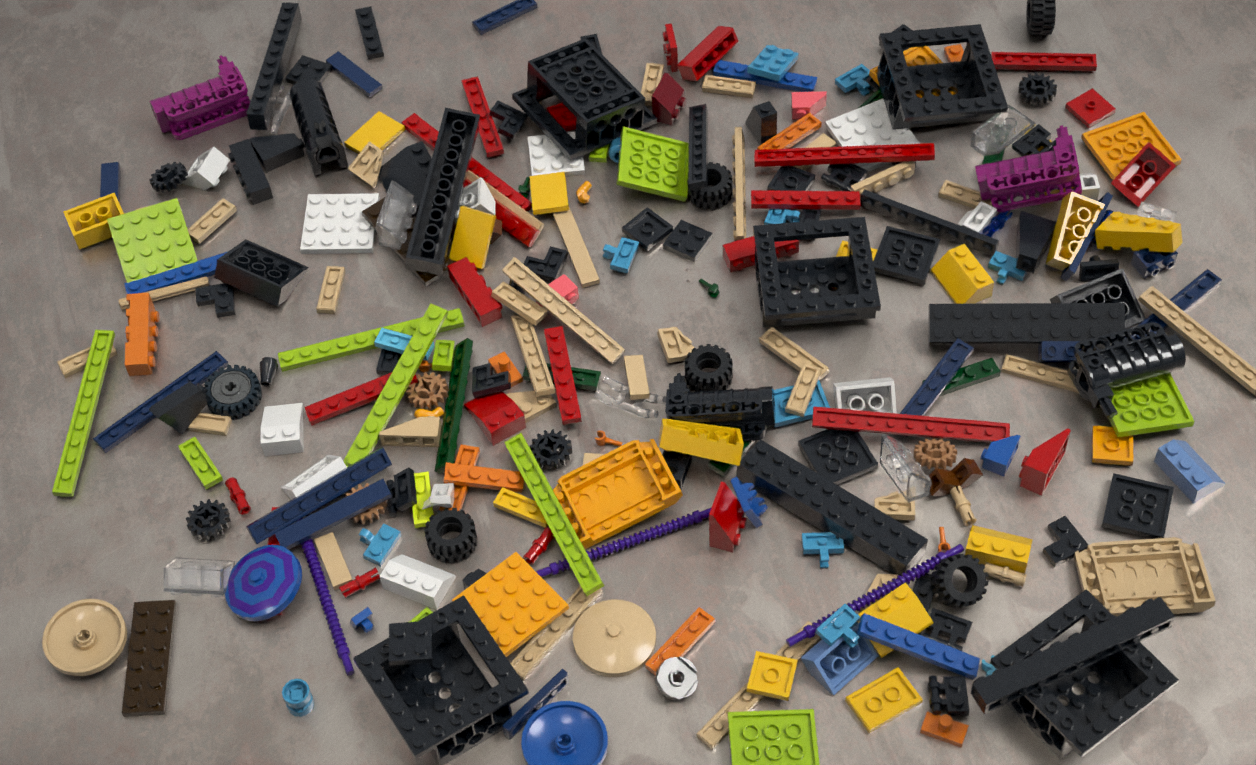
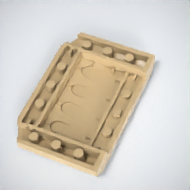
(1136, 570)

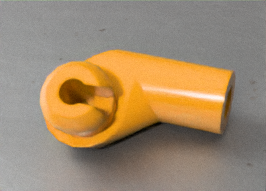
(582, 191)
(437, 412)

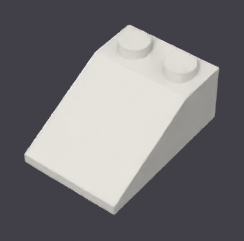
(282, 429)

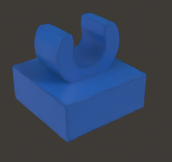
(362, 620)

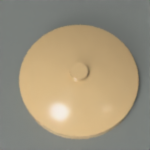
(84, 637)
(614, 638)

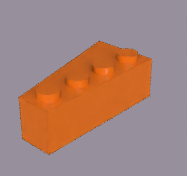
(140, 334)

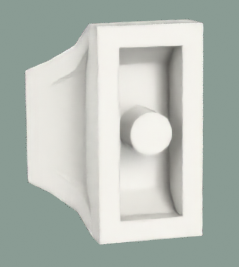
(978, 218)
(441, 495)

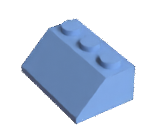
(1187, 470)
(839, 663)

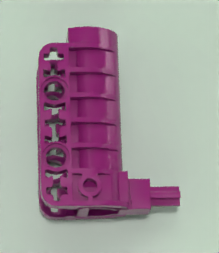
(203, 103)
(1032, 176)

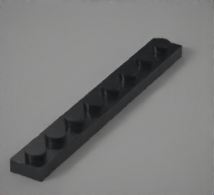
(698, 147)
(929, 223)

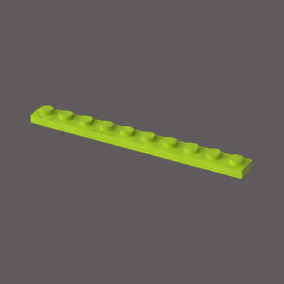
(355, 343)
(397, 384)
(83, 414)
(554, 515)

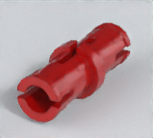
(237, 496)
(539, 546)
(360, 582)

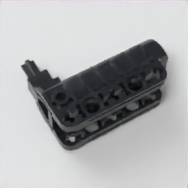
(316, 125)
(1123, 362)
(734, 408)

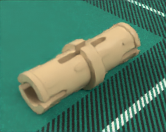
(963, 506)
(1005, 574)

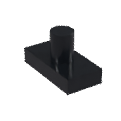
(1097, 268)

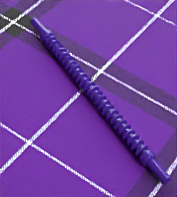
(696, 517)
(330, 612)
(809, 631)

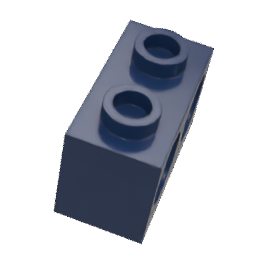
(1151, 263)
(1056, 351)

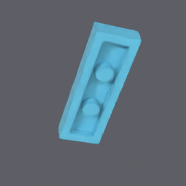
(396, 342)

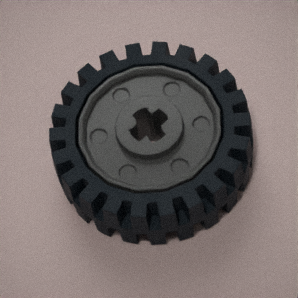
(233, 391)

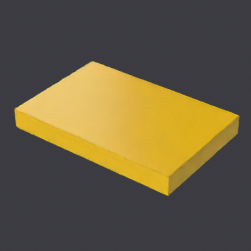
(378, 130)
(549, 193)
(472, 236)
(883, 700)

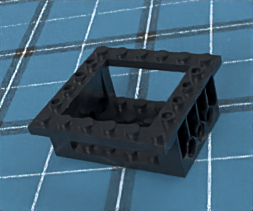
(572, 77)
(972, 79)
(850, 274)
(1125, 686)
(416, 702)

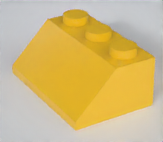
(90, 221)
(963, 276)
(999, 548)
(901, 609)

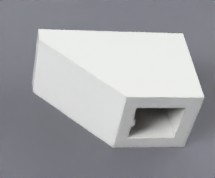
(1090, 185)

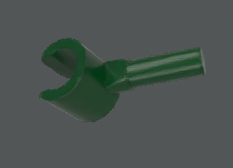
(524, 190)
(712, 289)

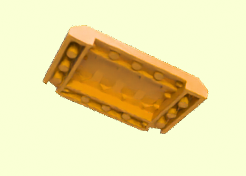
(617, 491)

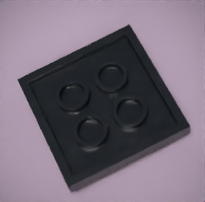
(906, 255)
(838, 455)
(1137, 507)

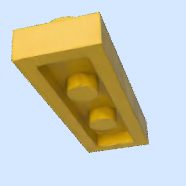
(519, 506)

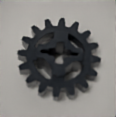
(1037, 89)
(168, 177)
(559, 445)
(208, 519)

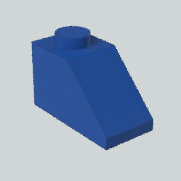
(1000, 454)

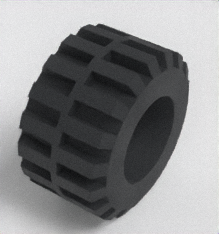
(1040, 16)
(715, 195)
(708, 357)
(447, 522)
(975, 580)

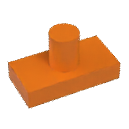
(503, 363)
(944, 729)

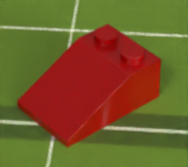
(1143, 174)
(496, 416)
(1043, 462)
(725, 520)

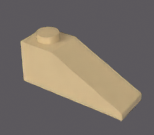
(414, 433)

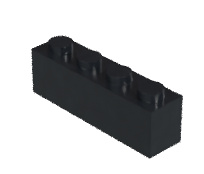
(250, 172)

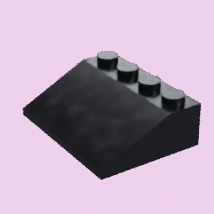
(409, 170)
(260, 272)
(1106, 289)

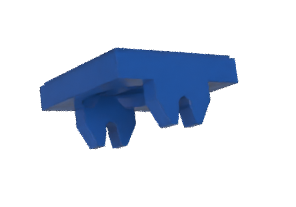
(749, 504)

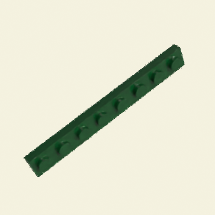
(454, 405)

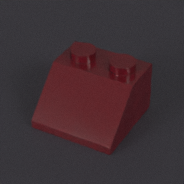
(668, 100)

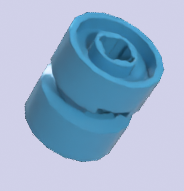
(298, 697)

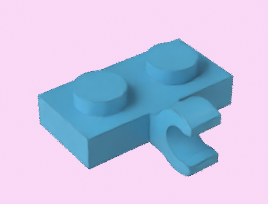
(854, 78)
(778, 216)
(622, 255)
(1006, 267)
(822, 544)
(379, 545)
(840, 626)

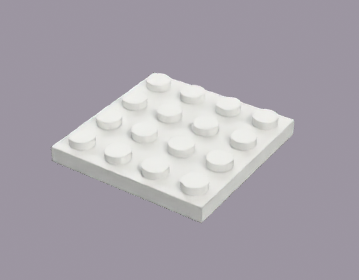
(868, 127)
(336, 224)

